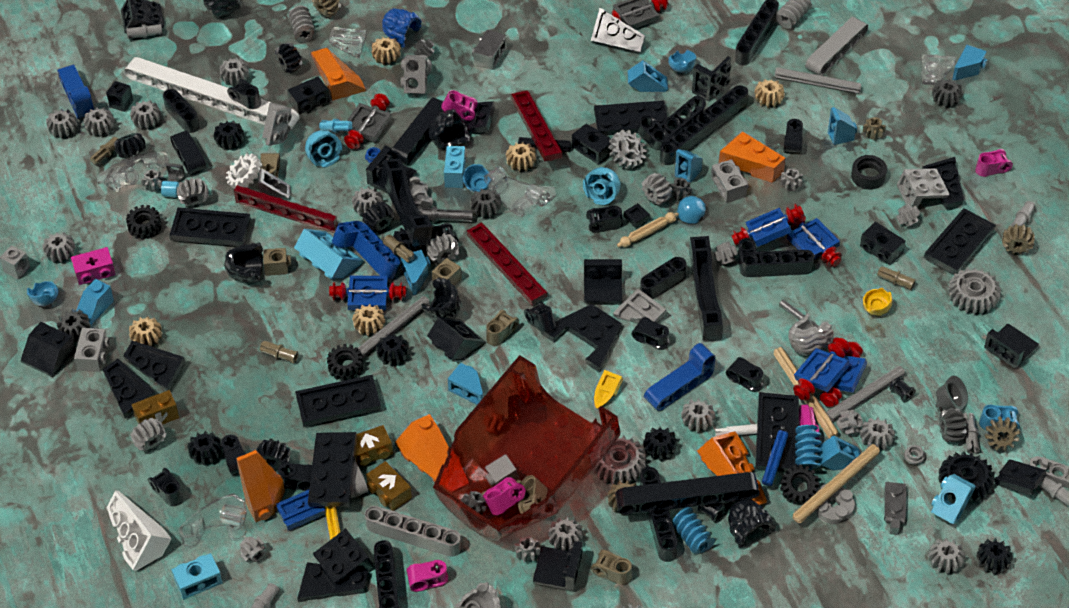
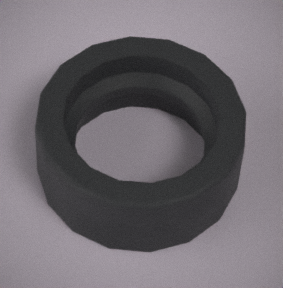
(867, 182)

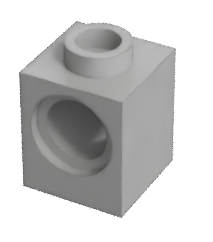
(14, 262)
(500, 470)

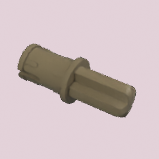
(105, 151)
(398, 248)
(896, 277)
(279, 351)

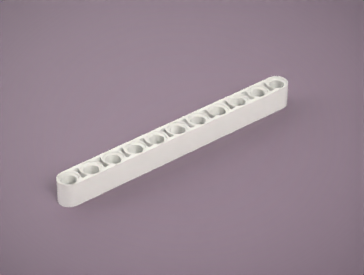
(197, 90)

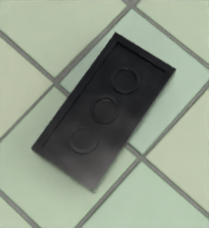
(626, 116)
(210, 226)
(959, 241)
(338, 400)
(775, 414)
(332, 469)

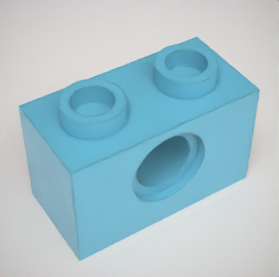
(454, 166)
(961, 489)
(190, 585)

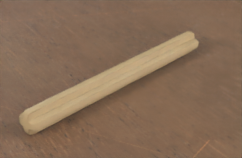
(819, 413)
(836, 483)

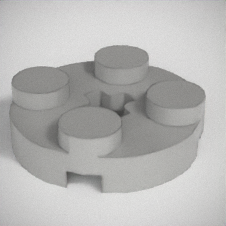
(840, 512)

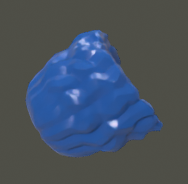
(397, 23)

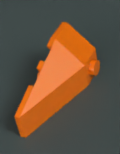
(337, 75)
(424, 445)
(726, 456)
(260, 485)

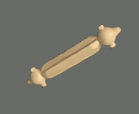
(647, 229)

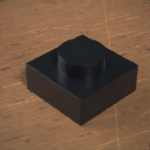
(636, 215)

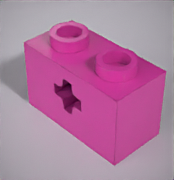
(93, 266)

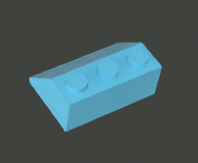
(324, 255)

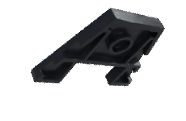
(593, 328)

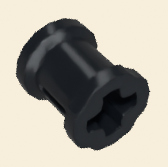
(902, 389)

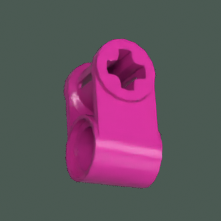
(461, 104)
(992, 163)
(502, 495)
(426, 575)

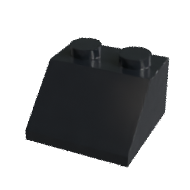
(454, 338)
(47, 349)

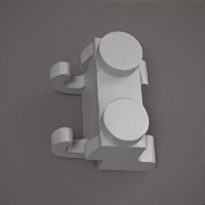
(419, 193)

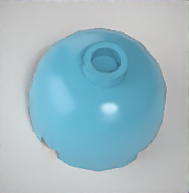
(323, 148)
(601, 185)

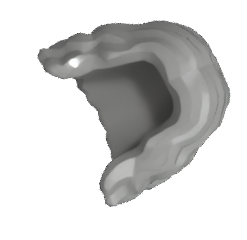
(806, 338)
(481, 597)

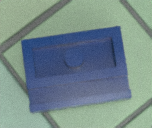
(297, 512)

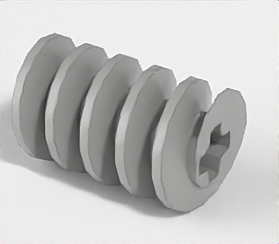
(792, 12)
(301, 23)

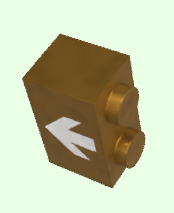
(157, 407)
(372, 446)
(388, 486)

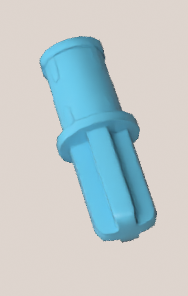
(335, 125)

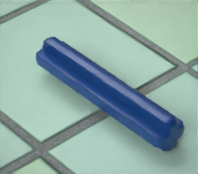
(774, 458)

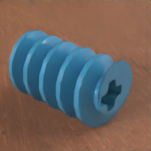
(806, 446)
(692, 531)

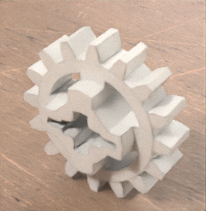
(244, 171)

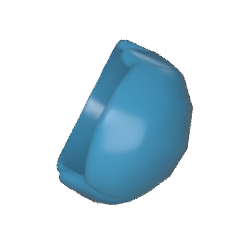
(682, 62)
(474, 178)
(691, 209)
(43, 293)

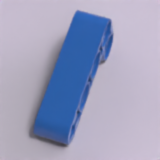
(75, 90)
(368, 245)
(683, 379)

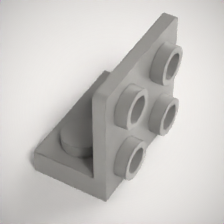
(276, 124)
(921, 184)

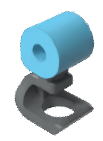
(169, 187)

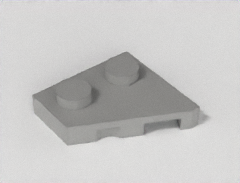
(640, 306)

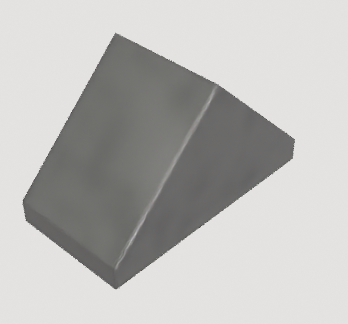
(273, 186)

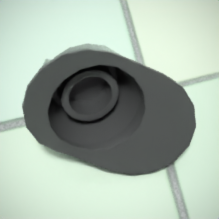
(952, 394)

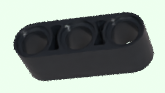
(181, 110)
(188, 152)
(663, 277)

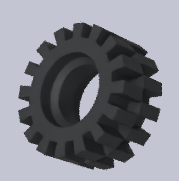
(141, 214)
(344, 353)
(790, 492)

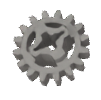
(627, 149)

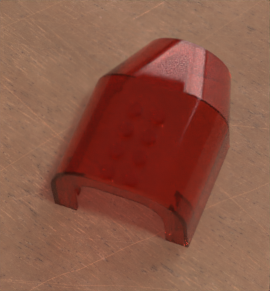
(538, 439)

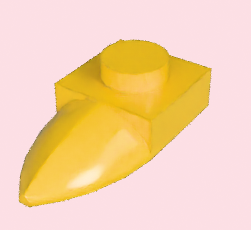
(606, 388)

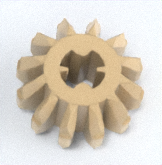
(386, 50)
(769, 93)
(521, 156)
(368, 319)
(145, 331)

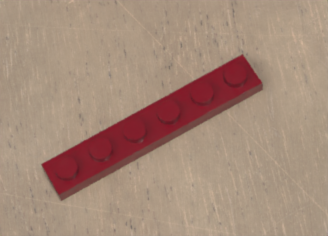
(536, 126)
(285, 209)
(507, 263)

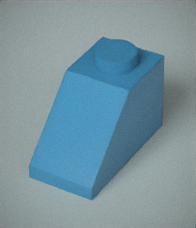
(970, 63)
(646, 78)
(841, 127)
(687, 165)
(416, 271)
(95, 300)
(466, 383)
(837, 453)

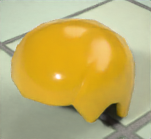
(877, 302)

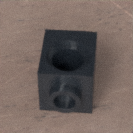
(119, 96)

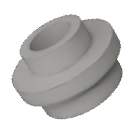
(914, 450)

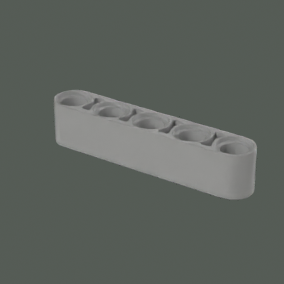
(836, 46)
(422, 529)

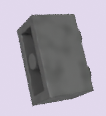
(489, 49)

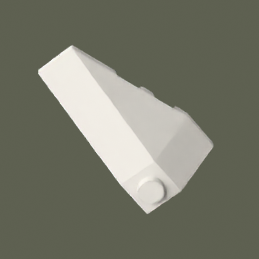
(138, 533)

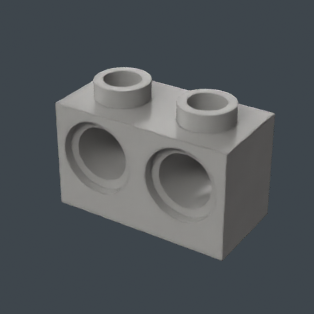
(418, 74)
(729, 181)
(91, 349)

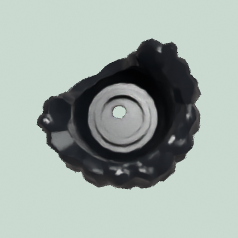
(222, 7)
(448, 130)
(245, 262)
(445, 301)
(746, 517)

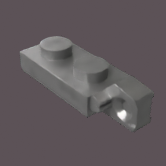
(894, 505)

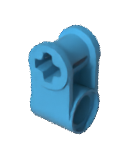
(993, 412)

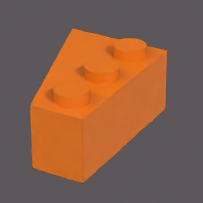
(753, 157)

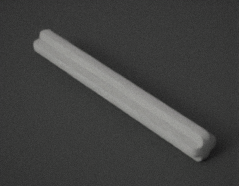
(818, 80)
(393, 326)
(865, 393)

